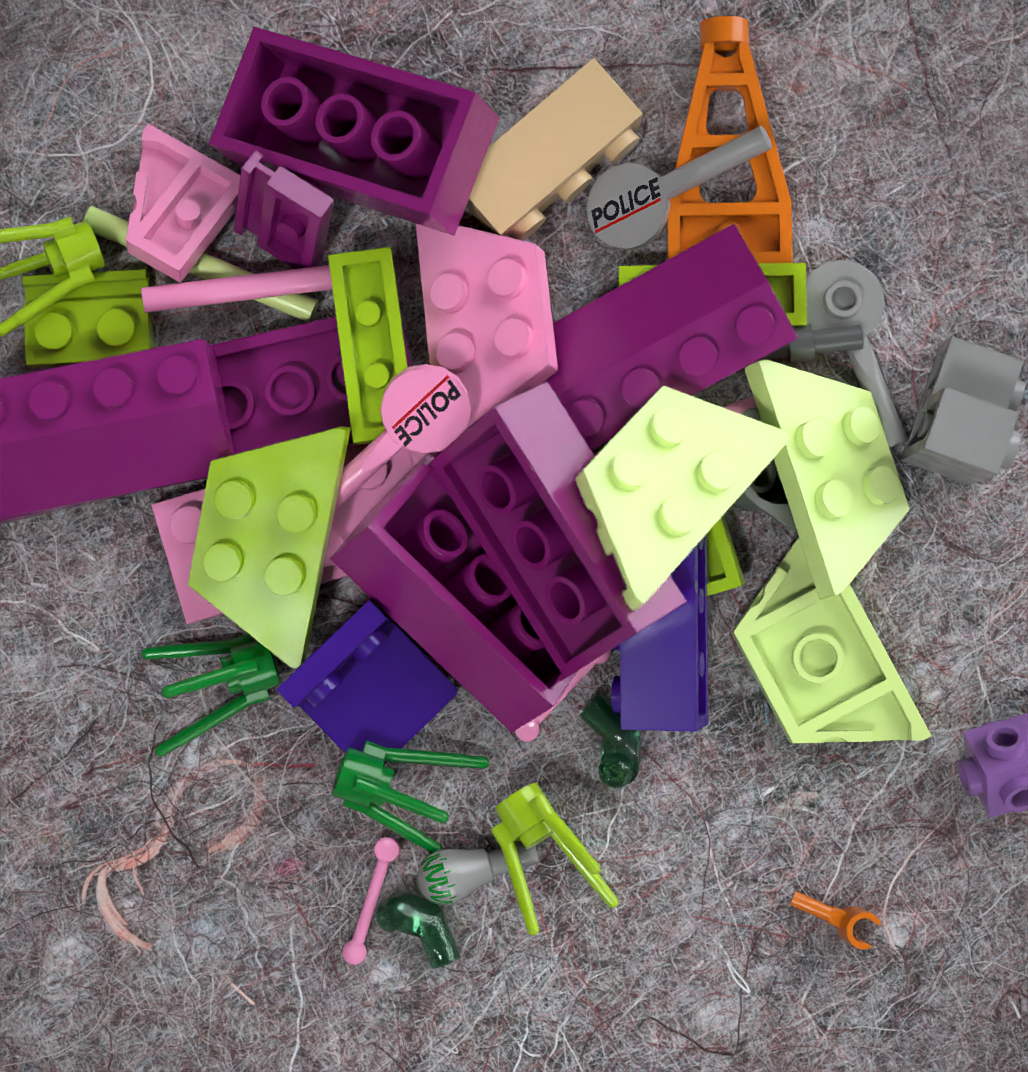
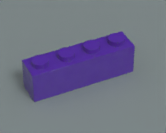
(667, 663)

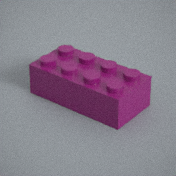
(357, 128)

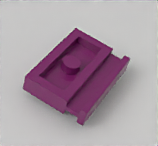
(284, 212)

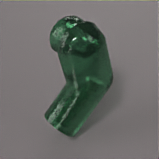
(619, 747)
(419, 919)

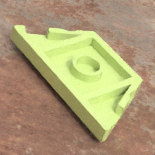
(831, 469)
(671, 482)
(823, 662)

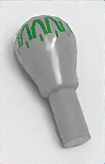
(455, 873)

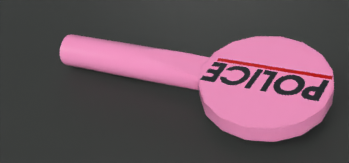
(420, 411)

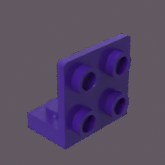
(369, 684)

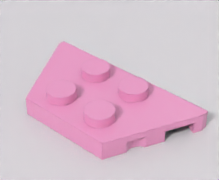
(487, 313)

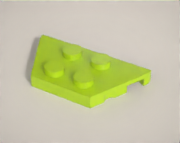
(269, 537)

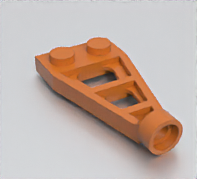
(767, 218)

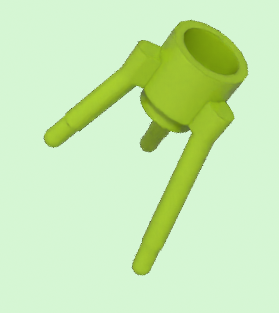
(70, 252)
(532, 819)

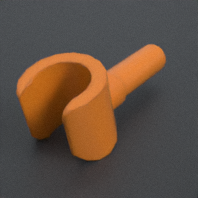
(841, 919)

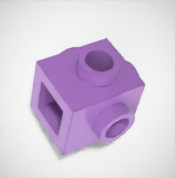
(997, 765)

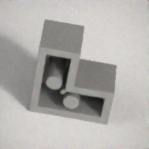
(967, 414)

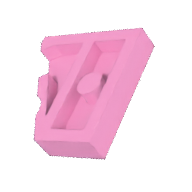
(178, 204)

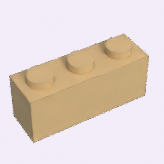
(553, 152)

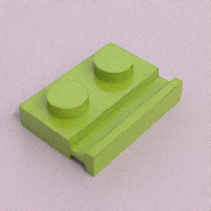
(88, 322)

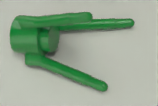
(247, 669)
(366, 782)

